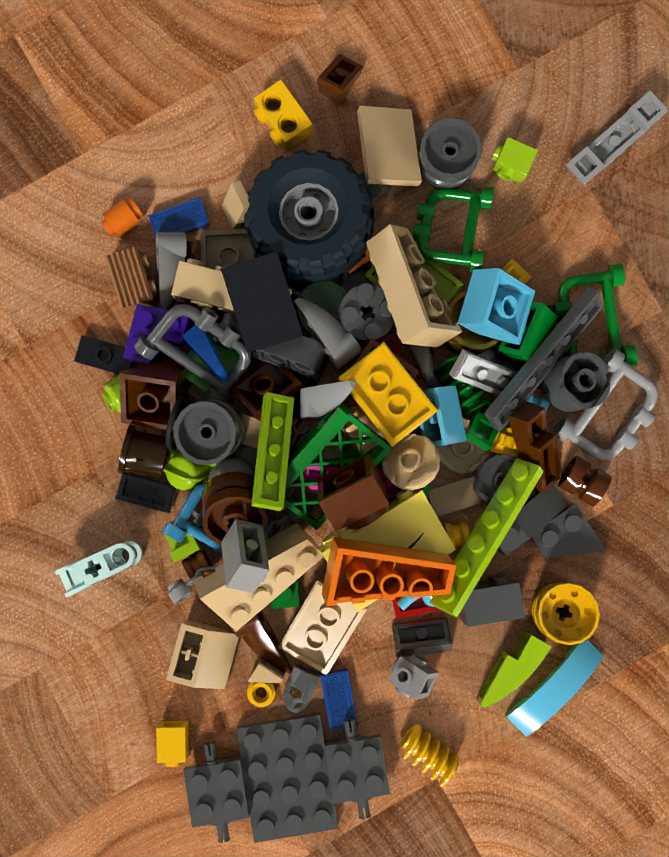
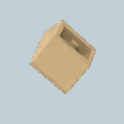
(202, 656)

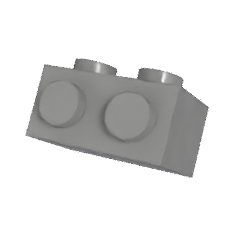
(244, 556)

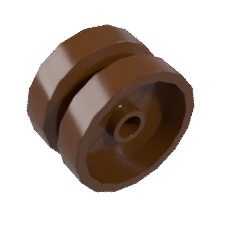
(227, 499)

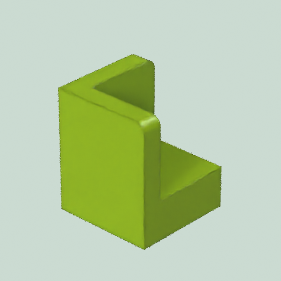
(187, 547)

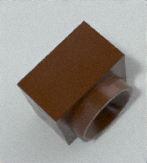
(353, 494)

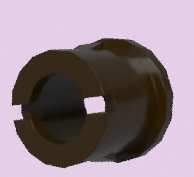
(143, 453)

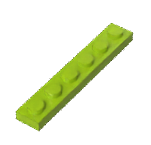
(489, 534)

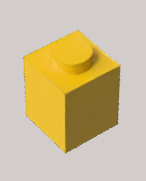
(172, 742)

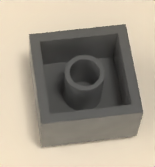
(493, 602)

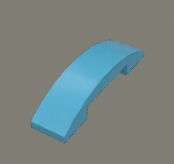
(556, 688)

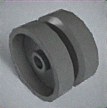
(464, 150)
(206, 445)

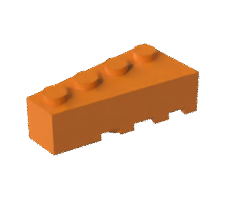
(380, 571)

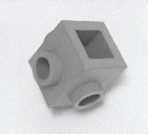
(413, 676)

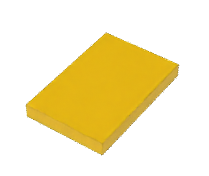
(388, 394)

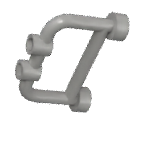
(625, 437)

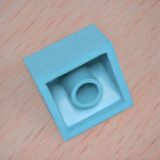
(496, 305)

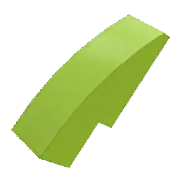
(513, 669)

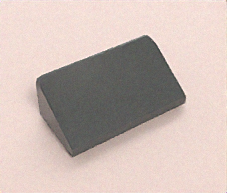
(422, 637)

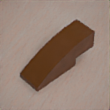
(535, 442)

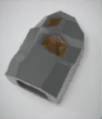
(300, 688)

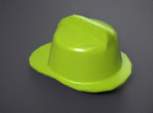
(184, 473)

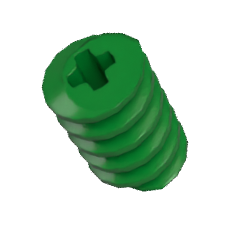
(467, 395)

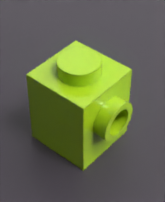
(513, 160)

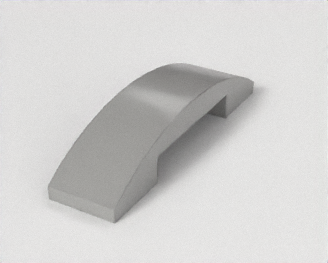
(617, 138)

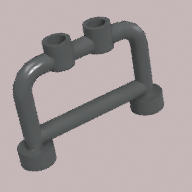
(206, 320)

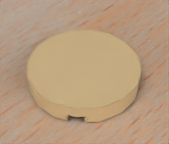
(462, 456)
(412, 462)

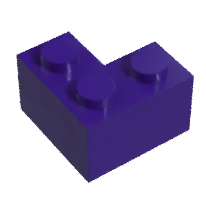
(144, 322)

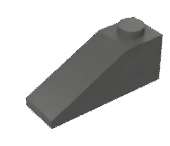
(533, 516)

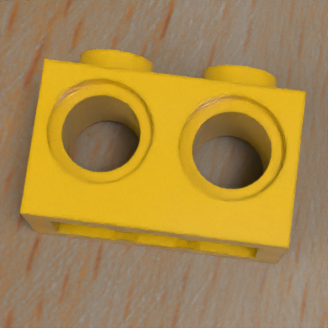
(286, 114)

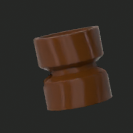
(591, 488)

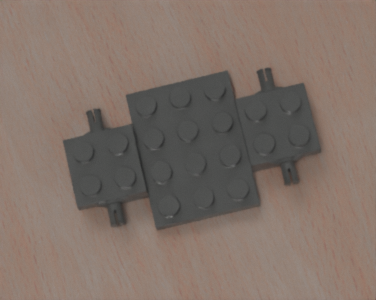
(286, 778)

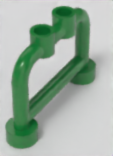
(426, 212)
(613, 277)

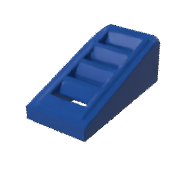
(203, 347)

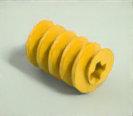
(429, 753)

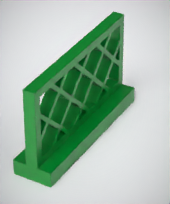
(313, 444)

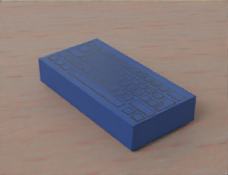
(180, 218)
(338, 699)

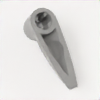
(170, 250)
(338, 343)
(322, 399)

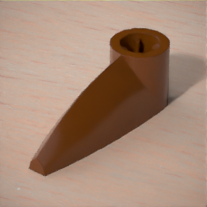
(263, 642)

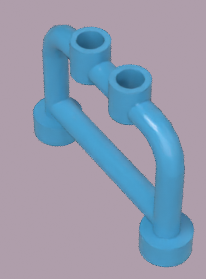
(182, 526)

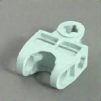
(86, 572)

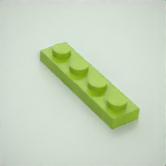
(273, 452)

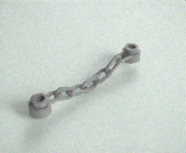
(181, 590)

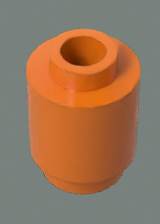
(121, 217)

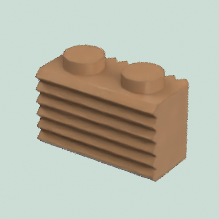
(131, 278)

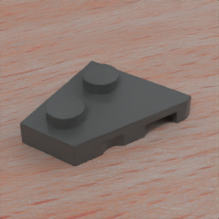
(567, 535)

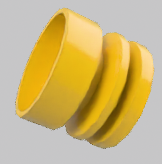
(581, 611)

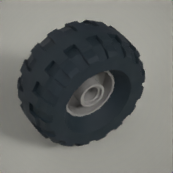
(310, 214)

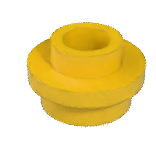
(257, 700)

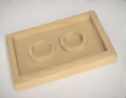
(388, 146)
(320, 630)

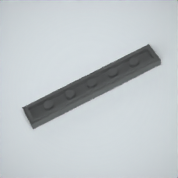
(544, 358)

